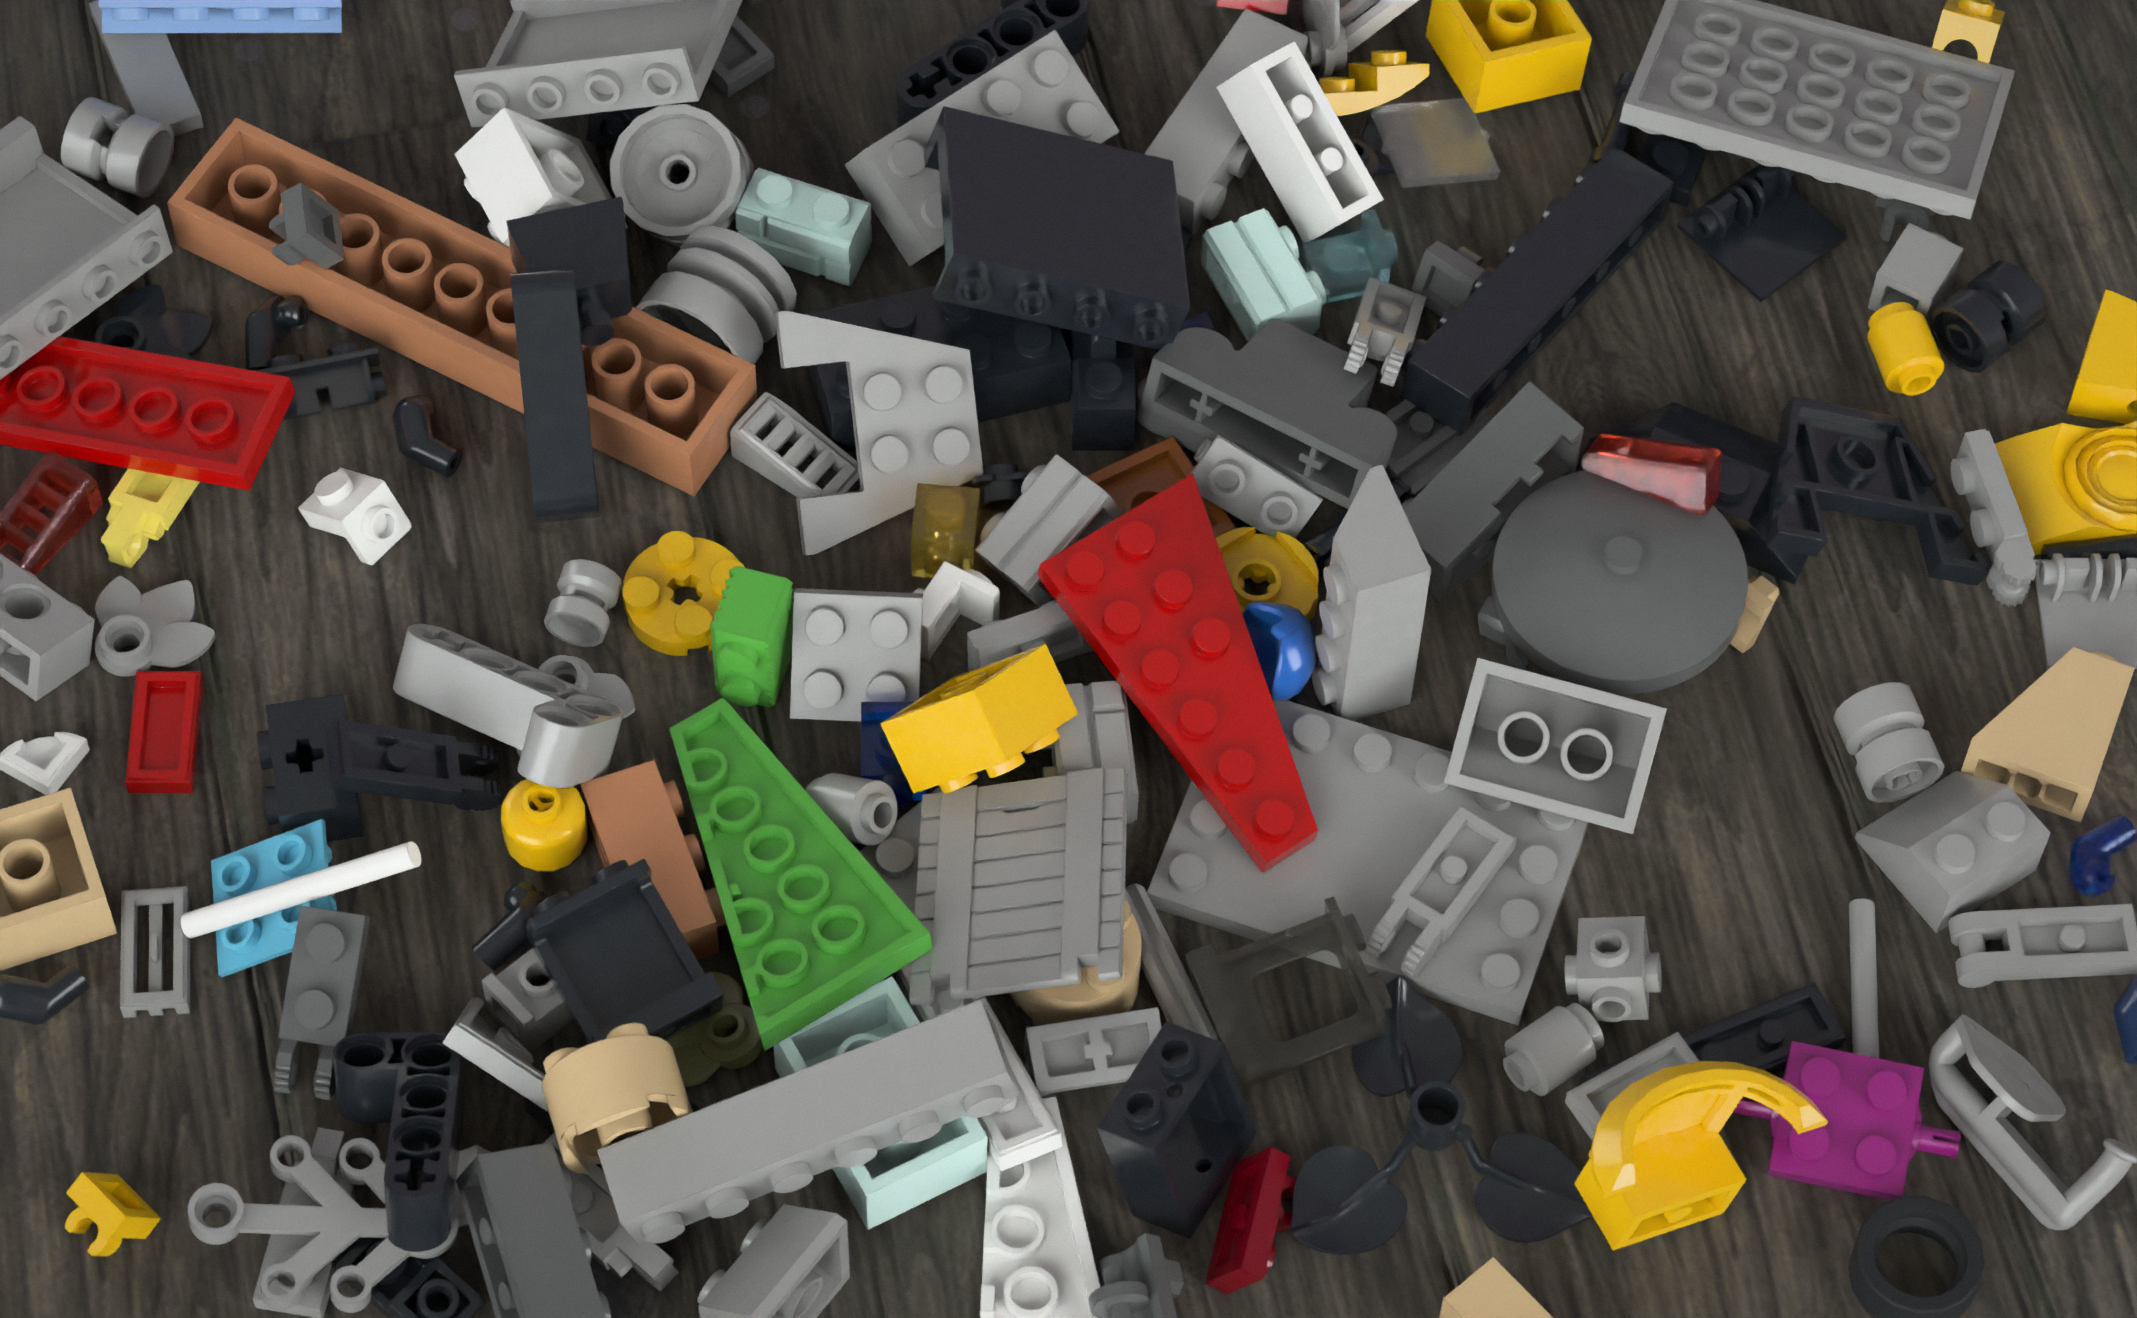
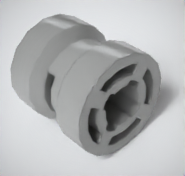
(585, 597)

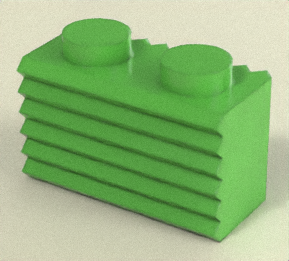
(752, 637)

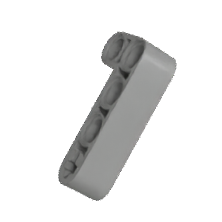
(556, 725)

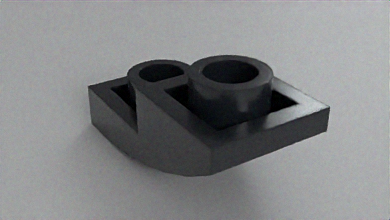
(416, 1287)

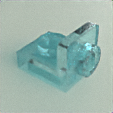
(1350, 258)

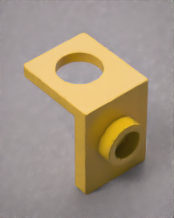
(1970, 21)

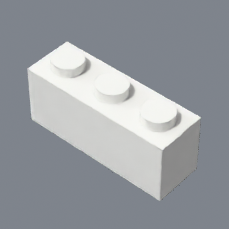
(1299, 142)

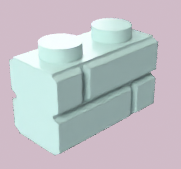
(806, 225)
(1260, 274)

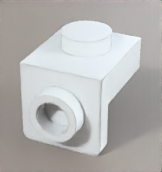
(359, 510)
(952, 594)

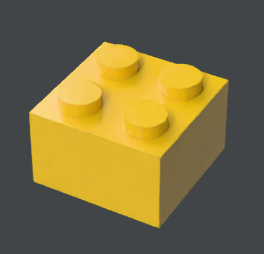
(1509, 49)
(981, 721)

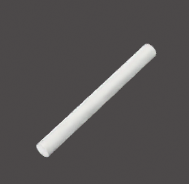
(301, 889)

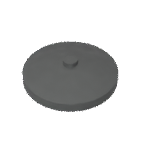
(1617, 585)

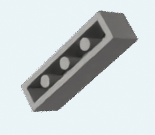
(1202, 131)

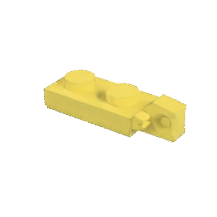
(142, 509)

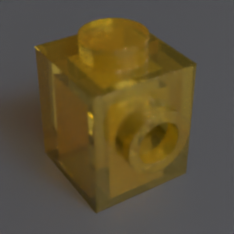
(944, 528)

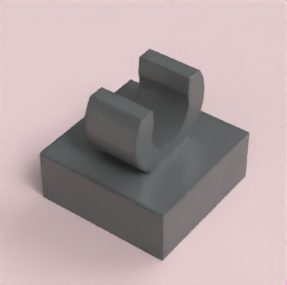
(309, 227)
(1447, 276)

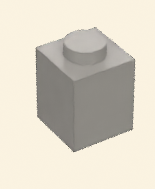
(1916, 271)

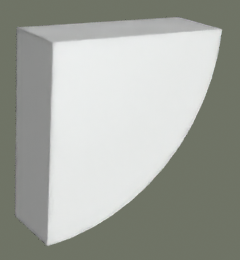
(44, 760)

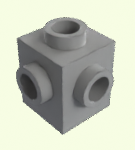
(1618, 982)

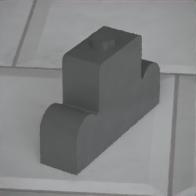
(1278, 401)

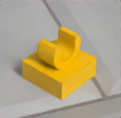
(112, 1207)

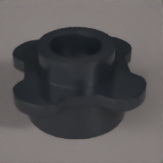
(999, 486)

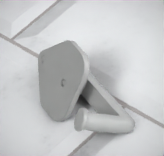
(1996, 1139)

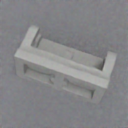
(1089, 1050)

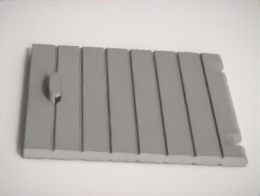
(1022, 884)

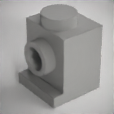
(523, 1006)

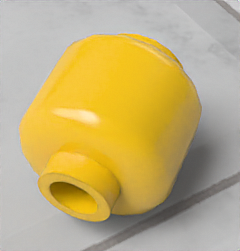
(544, 825)

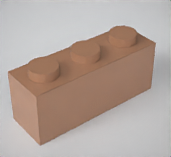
(635, 820)

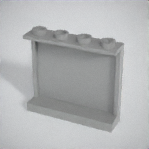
(597, 57)
(61, 246)

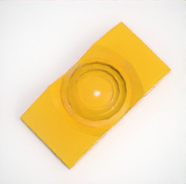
(2074, 481)

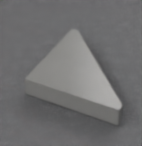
(496, 1053)

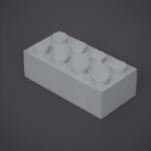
(1032, 88)

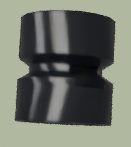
(1988, 316)

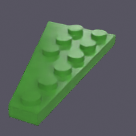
(794, 891)

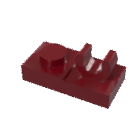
(1250, 1219)

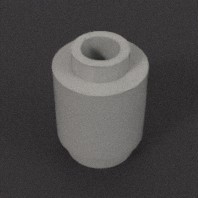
(858, 806)
(1552, 1049)

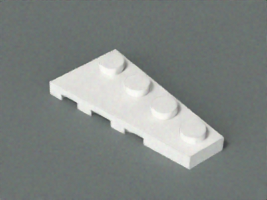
(1036, 1239)

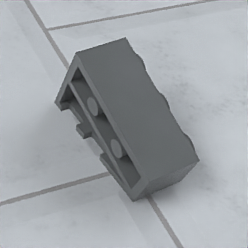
(1478, 490)

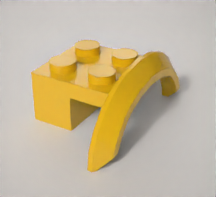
(1661, 1150)

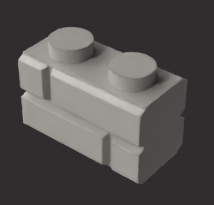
(1049, 516)
(1096, 736)

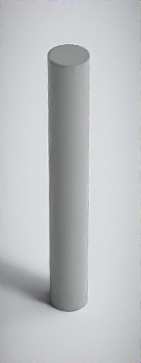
(1863, 978)

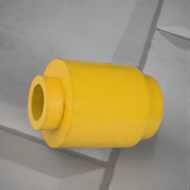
(1904, 349)

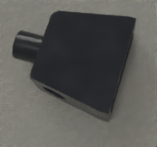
(591, 242)

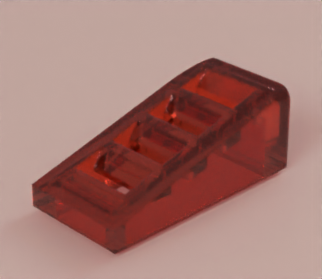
(1664, 470)
(41, 489)

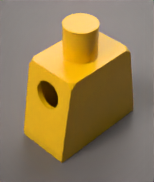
(2109, 366)

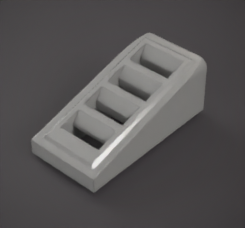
(768, 428)

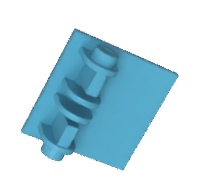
(261, 866)

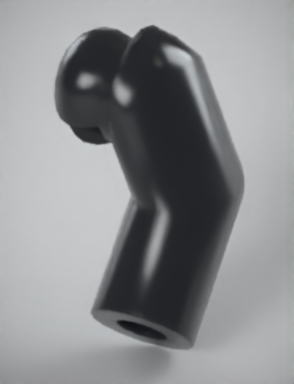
(268, 325)

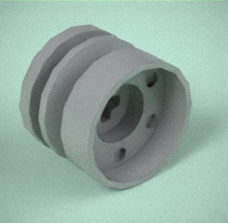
(722, 292)

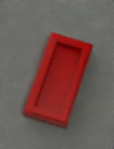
(164, 732)

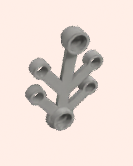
(334, 1223)

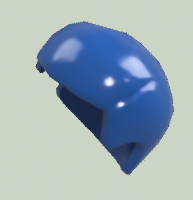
(1283, 646)

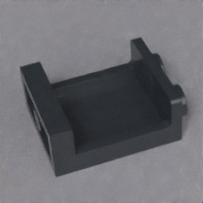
(621, 957)

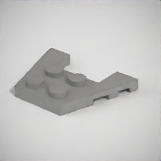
(908, 415)

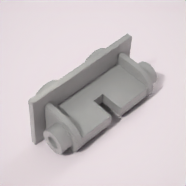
(1252, 489)

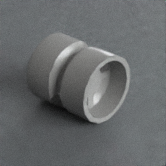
(110, 145)
(1888, 741)

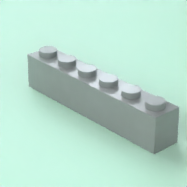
(808, 1124)

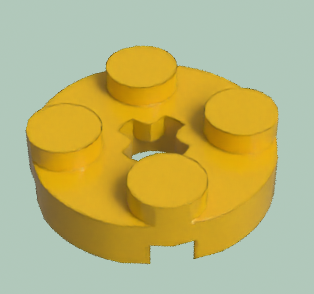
(1276, 559)
(651, 584)

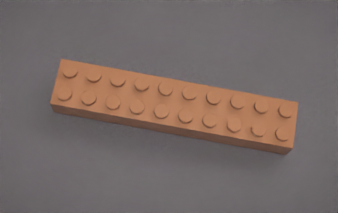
(448, 303)

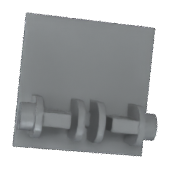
(2088, 606)

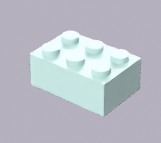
(903, 1172)

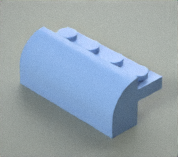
(221, 16)

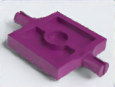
(1869, 1128)

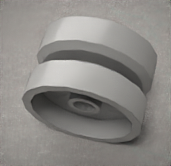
(653, 154)

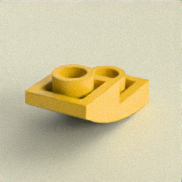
(1373, 82)

